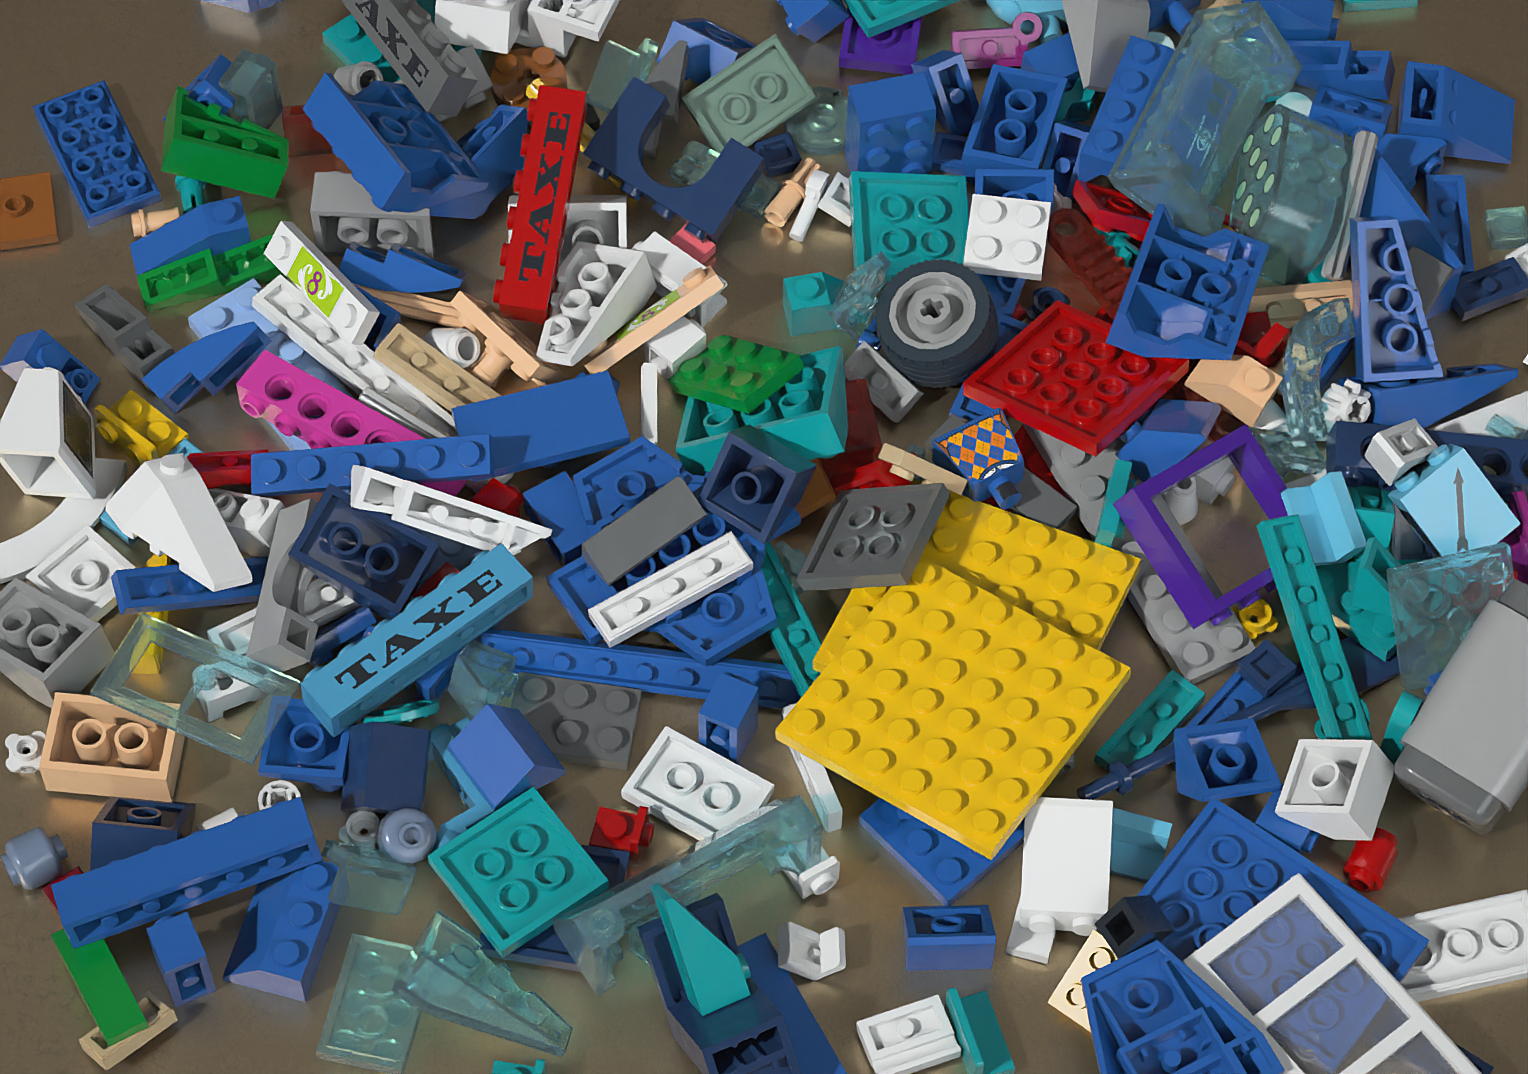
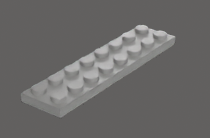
(1188, 652)

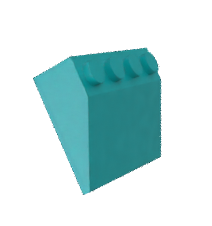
(802, 415)

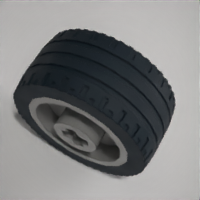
(937, 323)

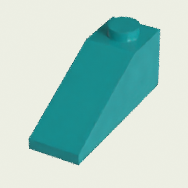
(707, 966)

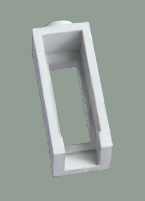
(670, 267)

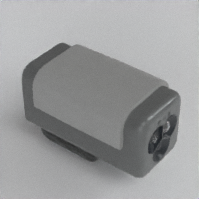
(1472, 729)

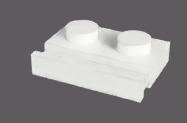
(909, 1038)

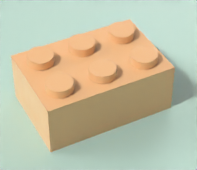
(108, 751)

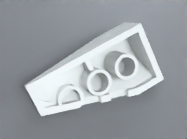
(178, 518)

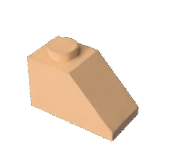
(1236, 385)

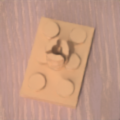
(505, 345)

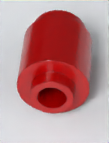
(1371, 861)

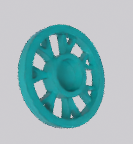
(403, 712)

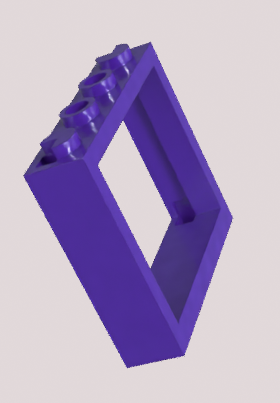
(1165, 550)

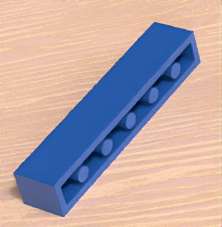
(186, 872)

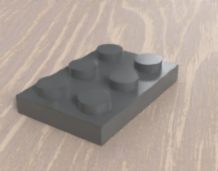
(580, 718)

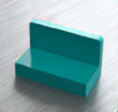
(978, 1033)

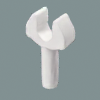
(814, 191)

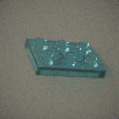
(366, 1019)

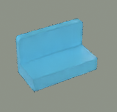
(1327, 519)
(1137, 845)

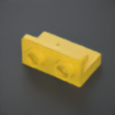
(138, 428)

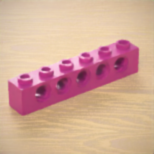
(308, 396)

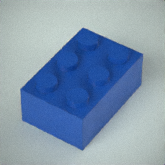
(890, 125)

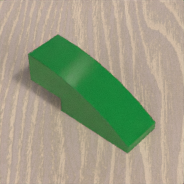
(101, 988)

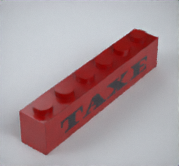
(542, 204)

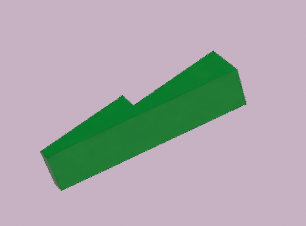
(207, 275)

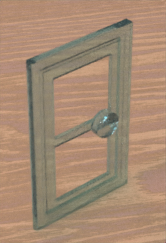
(213, 658)

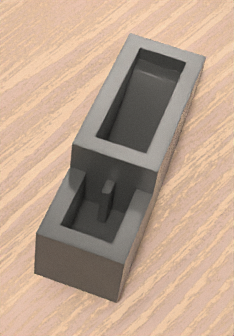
(669, 80)
(124, 331)

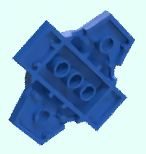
(707, 626)

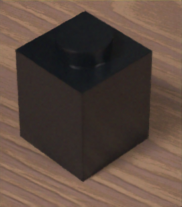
(1133, 924)

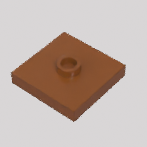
(27, 211)

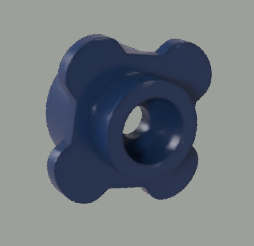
(1042, 298)

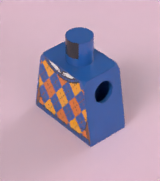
(985, 456)

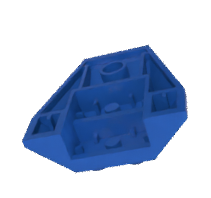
(1163, 1019)

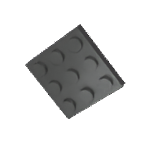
(873, 537)

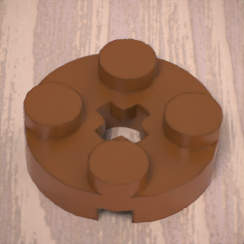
(524, 64)

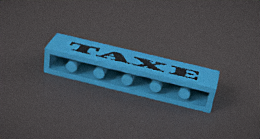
(416, 639)

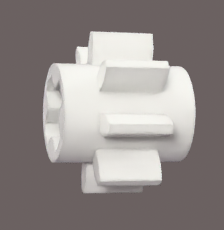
(1346, 403)

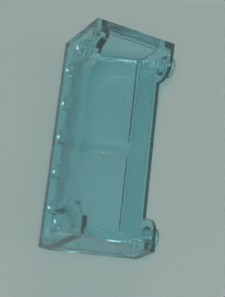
(1204, 113)
(778, 834)

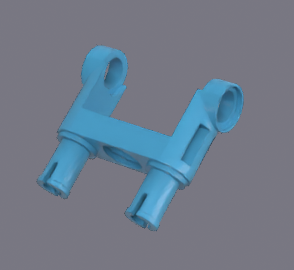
(477, 805)

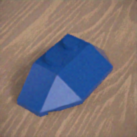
(495, 152)

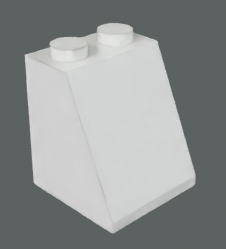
(1066, 865)

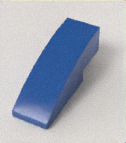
(1341, 68)
(398, 271)
(206, 363)

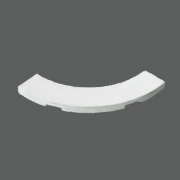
(32, 547)

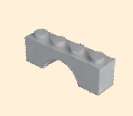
(281, 631)

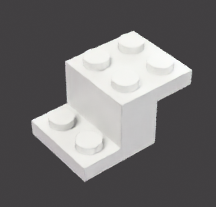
(559, 21)

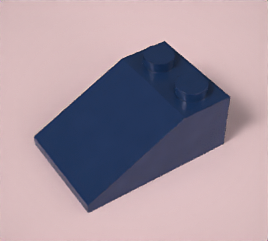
(364, 553)

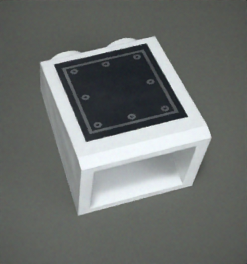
(48, 437)

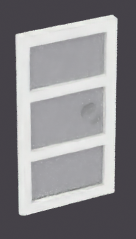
(1321, 992)

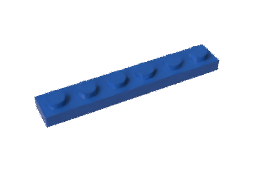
(409, 460)

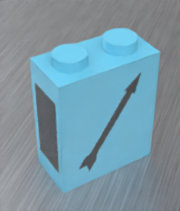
(1452, 503)

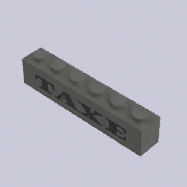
(416, 52)

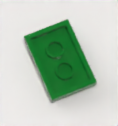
(735, 373)

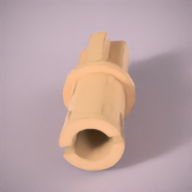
(791, 193)

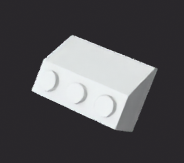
(592, 220)

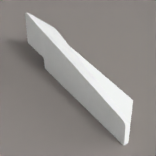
(441, 512)

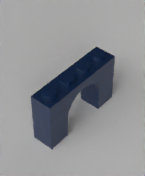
(704, 205)

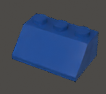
(1013, 120)
(285, 932)

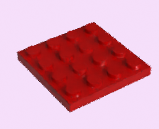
(1071, 381)

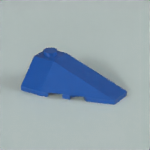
(1018, 184)
(1431, 398)

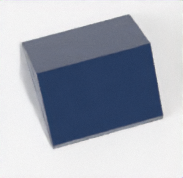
(385, 768)

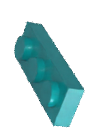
(1152, 721)

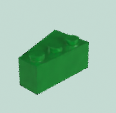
(221, 150)

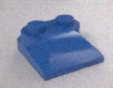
(305, 750)

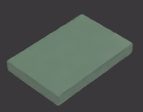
(749, 96)

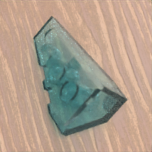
(462, 985)

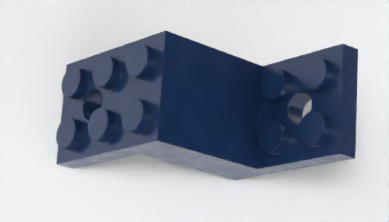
(734, 1039)

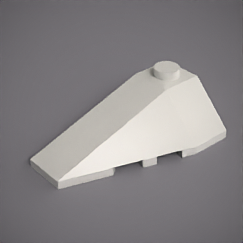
(594, 299)

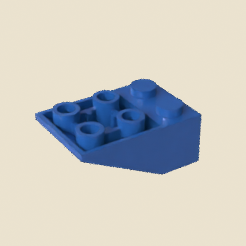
(1459, 110)

